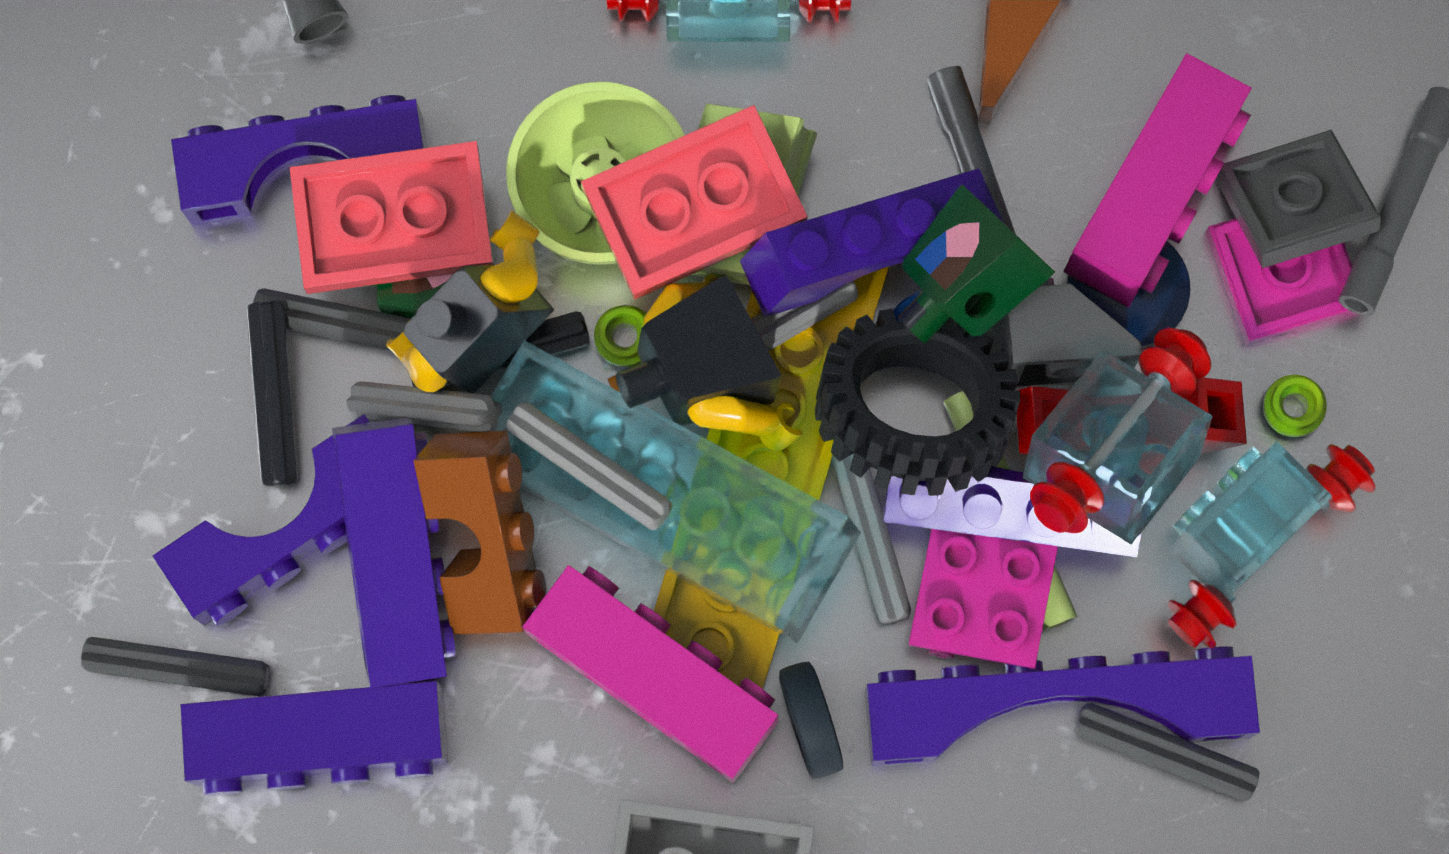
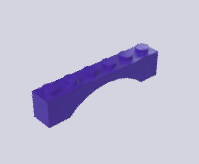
(1189, 698)

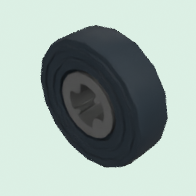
(811, 719)

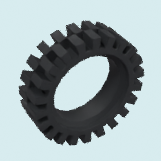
(900, 453)

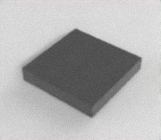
(1298, 198)

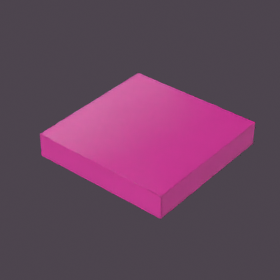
(1281, 295)

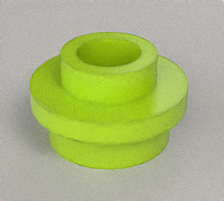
(608, 324)
(1307, 392)

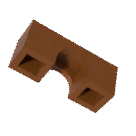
(478, 484)

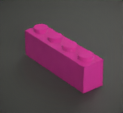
(1157, 181)
(651, 672)

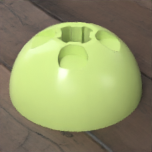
(571, 140)

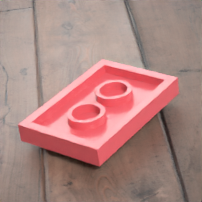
(693, 201)
(390, 217)

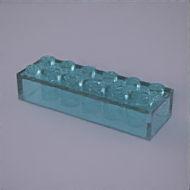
(729, 523)

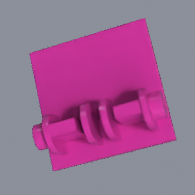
(983, 598)

